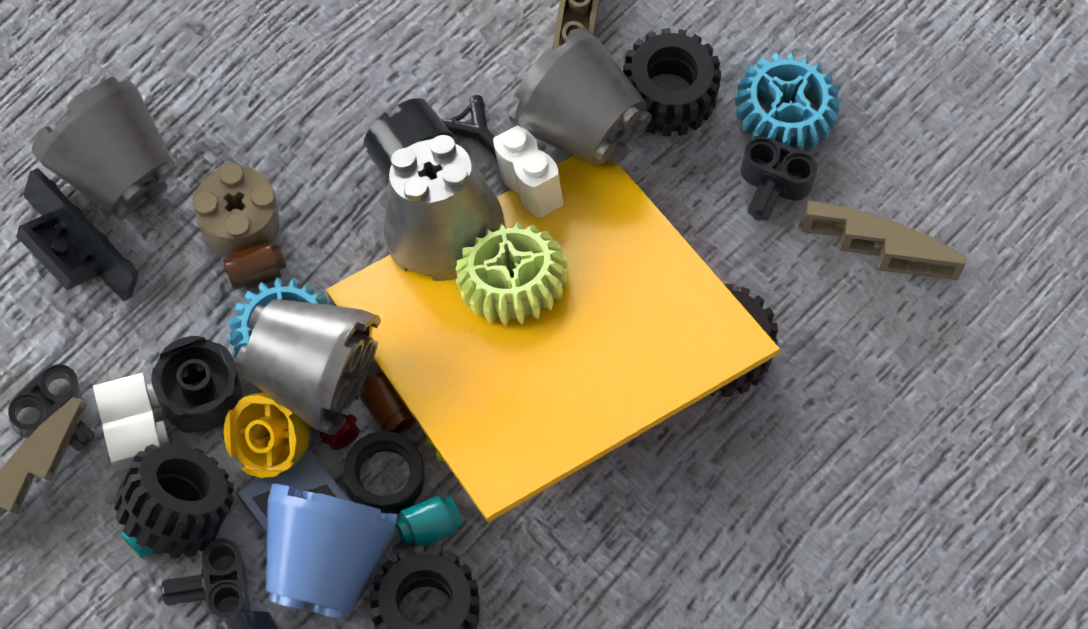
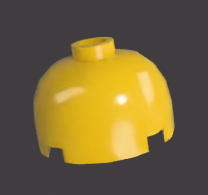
(265, 436)

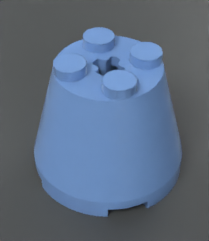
(322, 549)

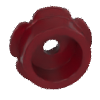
(344, 436)

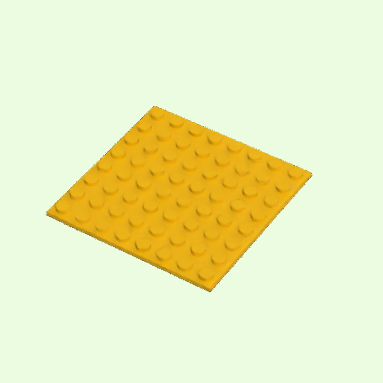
(619, 353)

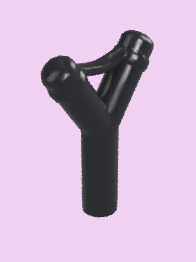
(478, 128)

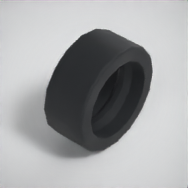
(381, 442)

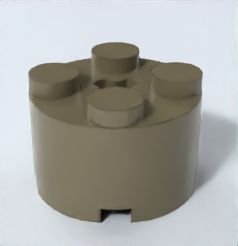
(236, 209)

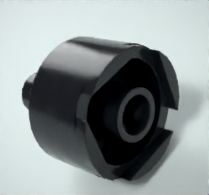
(411, 125)
(193, 361)

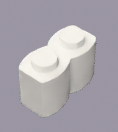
(528, 171)
(128, 418)

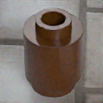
(254, 265)
(386, 405)

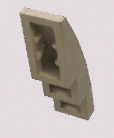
(897, 246)
(39, 454)

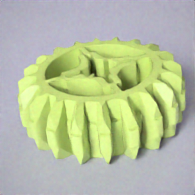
(537, 270)

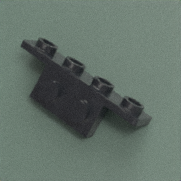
(70, 243)

